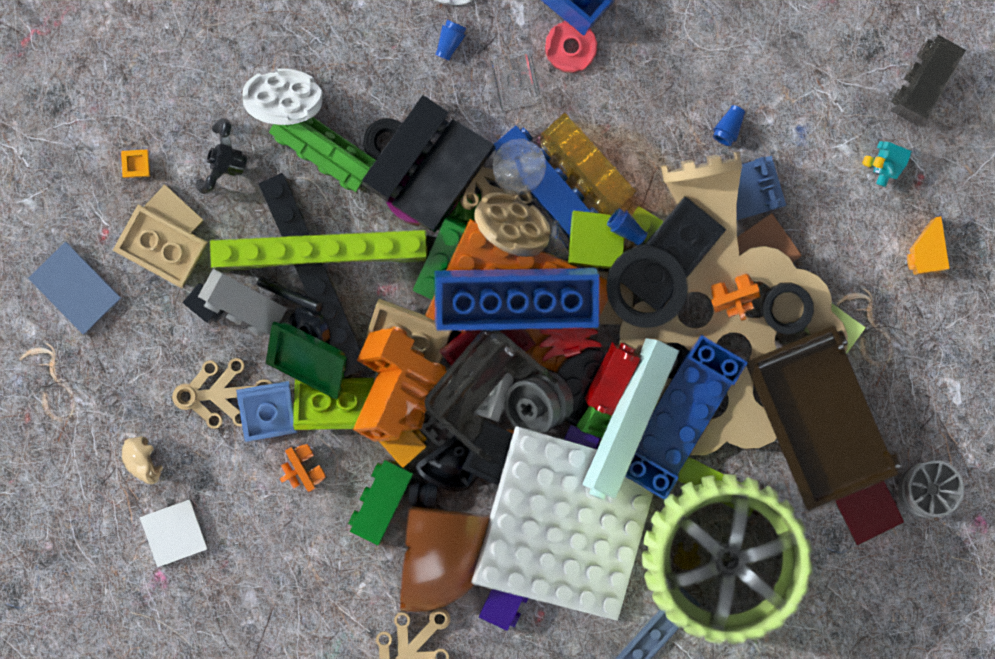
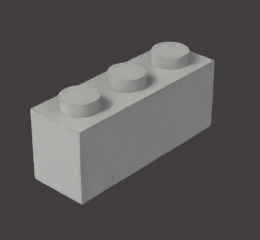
(240, 303)

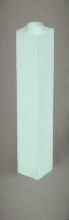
(630, 419)

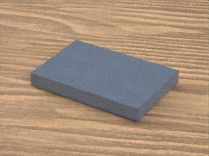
(74, 288)

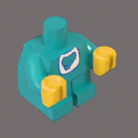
(889, 162)

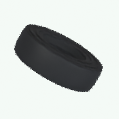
(374, 130)

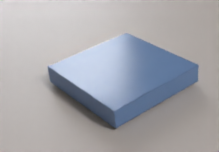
(266, 411)

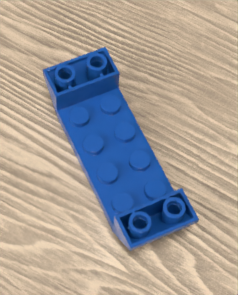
(683, 415)

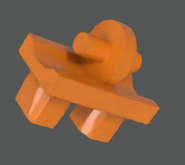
(746, 292)
(308, 478)

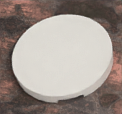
(282, 97)

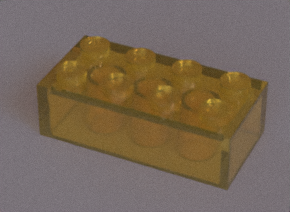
(587, 165)

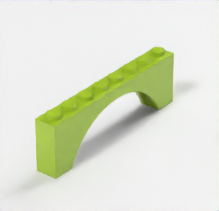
(356, 247)

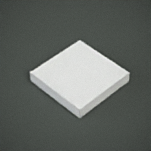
(174, 533)

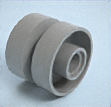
(931, 489)

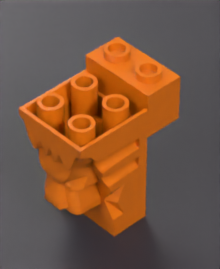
(400, 387)

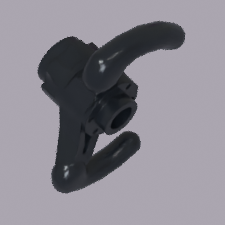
(222, 158)

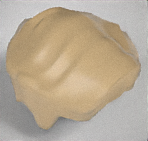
(138, 461)

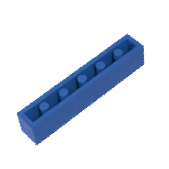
(553, 192)

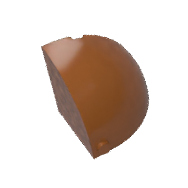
(440, 557)

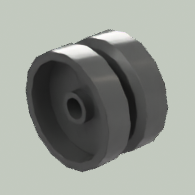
(538, 403)

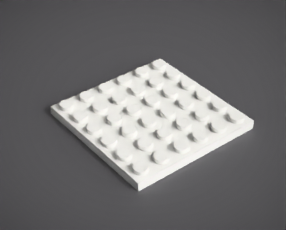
(554, 536)

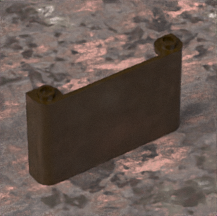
(821, 418)

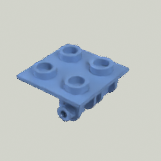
(758, 188)

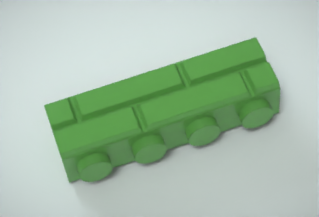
(327, 150)

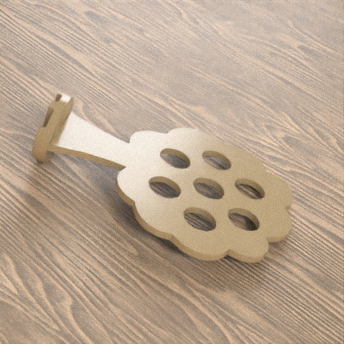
(715, 191)

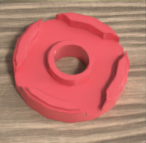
(567, 61)

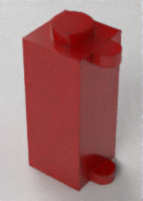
(612, 378)

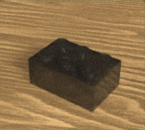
(926, 79)

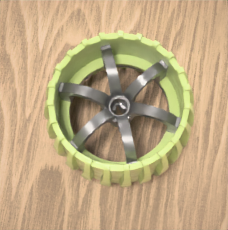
(721, 625)

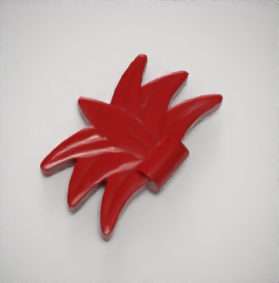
(567, 341)

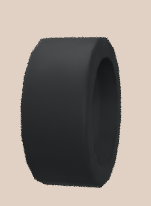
(802, 322)

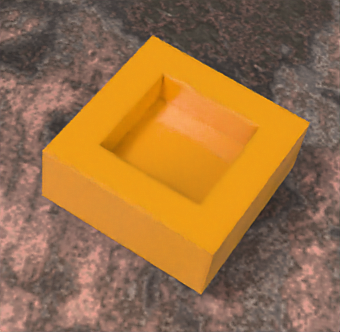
(135, 163)

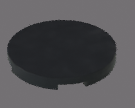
(579, 374)

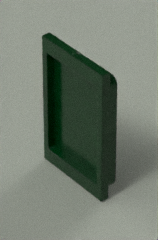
(306, 358)

